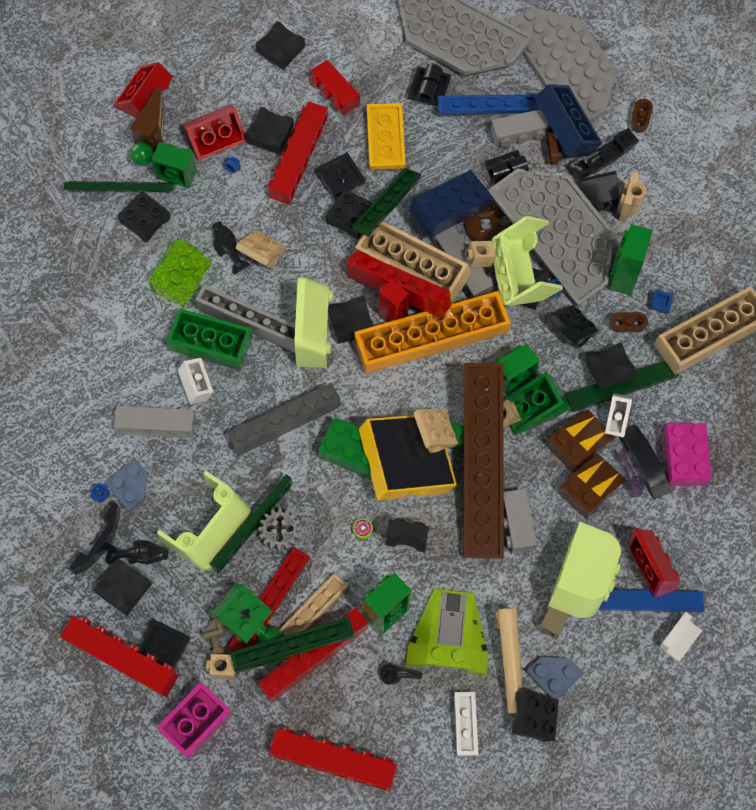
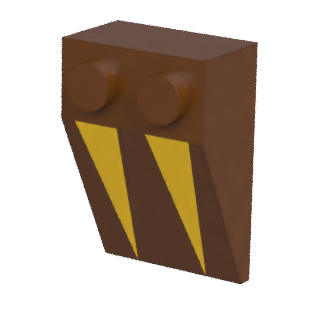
(150, 122)
(579, 440)
(591, 486)

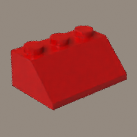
(142, 87)
(214, 132)
(653, 562)

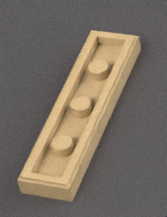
(315, 606)

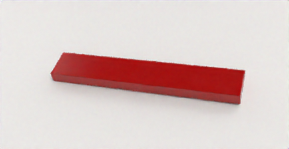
(277, 590)

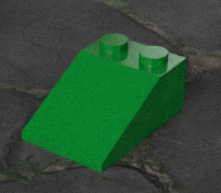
(538, 402)

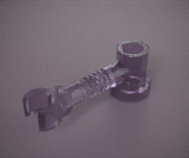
(636, 485)

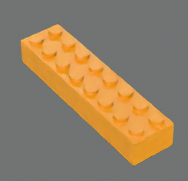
(428, 334)

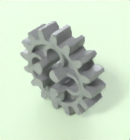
(287, 522)

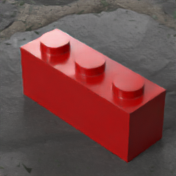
(335, 87)
(393, 302)

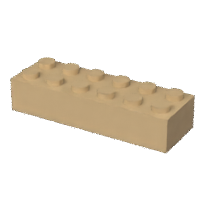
(416, 258)
(709, 331)

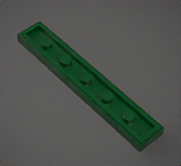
(110, 185)
(386, 202)
(645, 378)
(251, 524)
(292, 645)

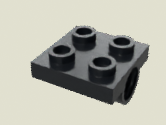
(429, 84)
(505, 164)
(574, 325)

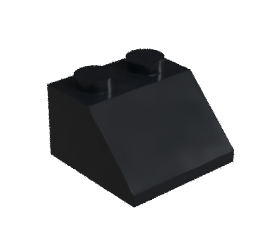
(601, 190)

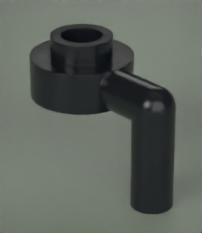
(396, 674)

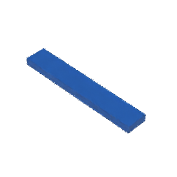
(486, 104)
(645, 601)

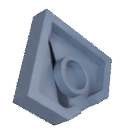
(129, 485)
(554, 675)

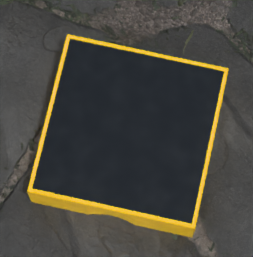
(402, 462)

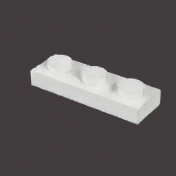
(466, 724)

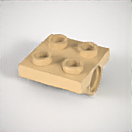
(631, 197)
(261, 248)
(435, 429)

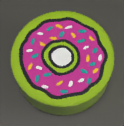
(362, 528)

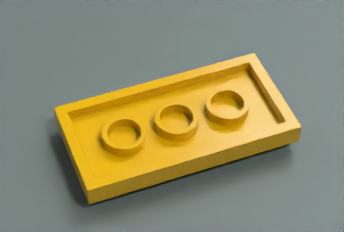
(386, 136)

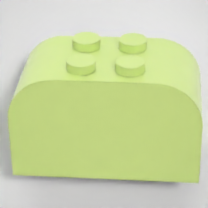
(586, 572)

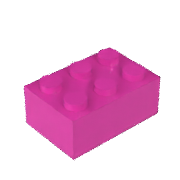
(687, 454)
(194, 720)

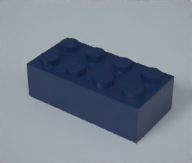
(568, 120)
(450, 203)

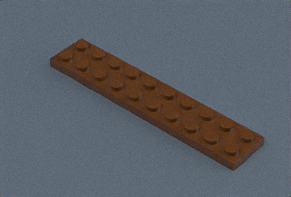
(483, 462)

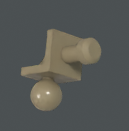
(213, 634)

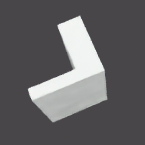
(680, 637)

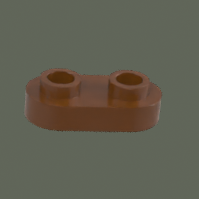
(640, 116)
(554, 153)
(627, 320)

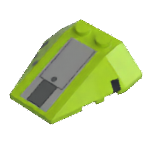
(449, 634)

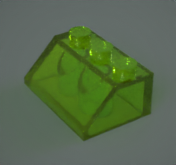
(179, 273)

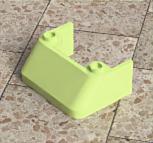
(514, 265)
(311, 323)
(218, 533)

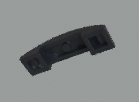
(605, 155)
(647, 461)
(82, 561)

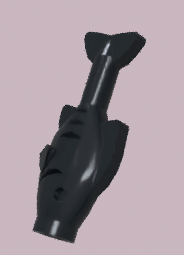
(226, 243)
(143, 553)

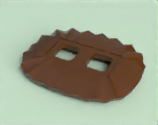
(474, 226)

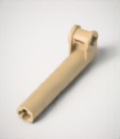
(507, 623)

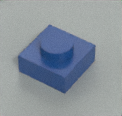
(662, 301)

